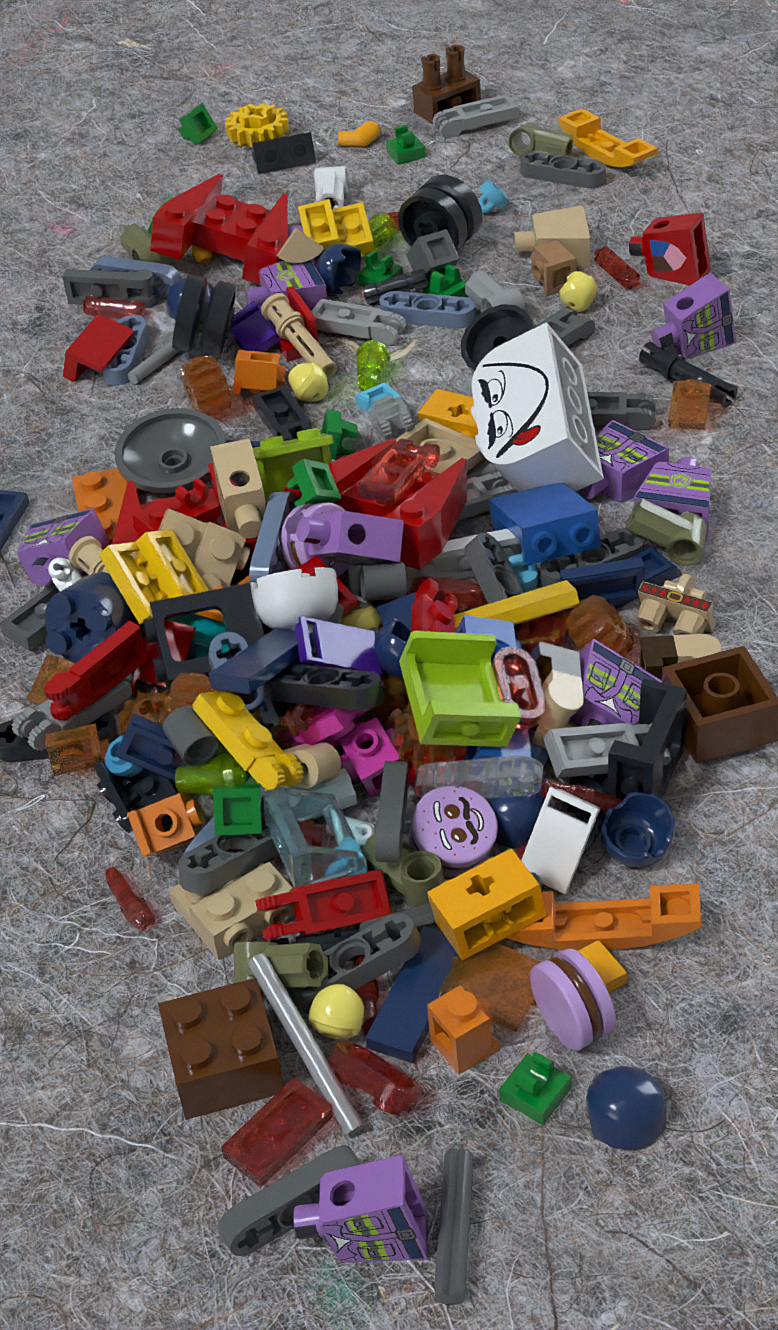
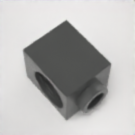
(433, 253)

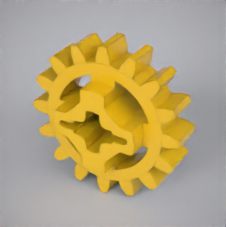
(256, 124)

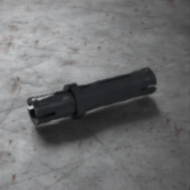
(675, 367)

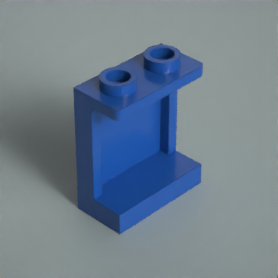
(547, 521)

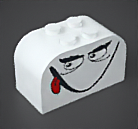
(535, 413)

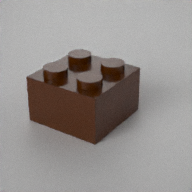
(726, 704)
(221, 1048)

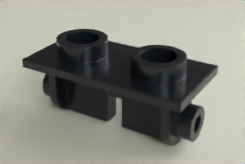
(283, 152)

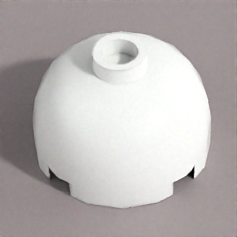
(292, 594)

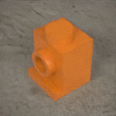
(258, 371)
(149, 829)
(461, 1029)

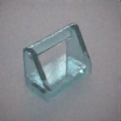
(304, 862)

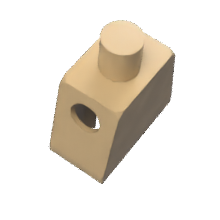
(565, 225)
(243, 505)

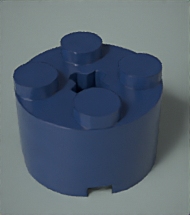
(85, 616)

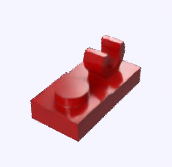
(191, 503)

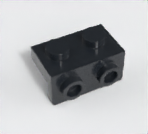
(134, 792)

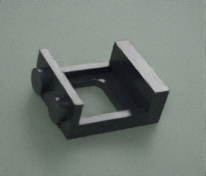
(238, 615)
(641, 767)

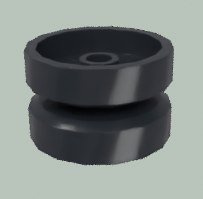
(441, 205)
(200, 315)
(491, 330)

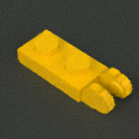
(247, 740)

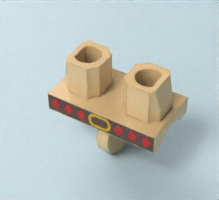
(678, 603)

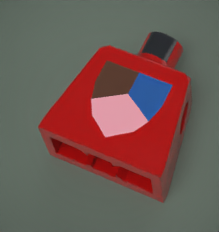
(674, 248)

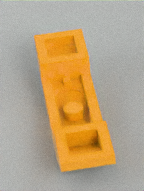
(602, 145)

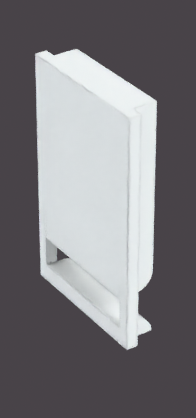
(558, 841)

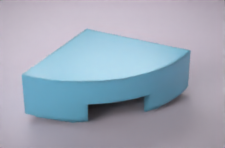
(366, 398)

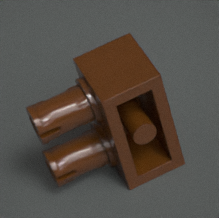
(444, 90)

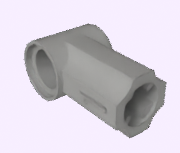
(489, 293)

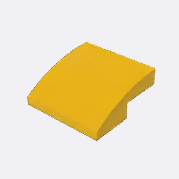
(337, 225)
(151, 570)

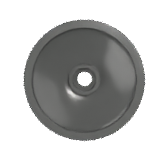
(168, 449)

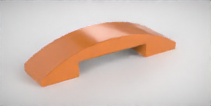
(616, 923)

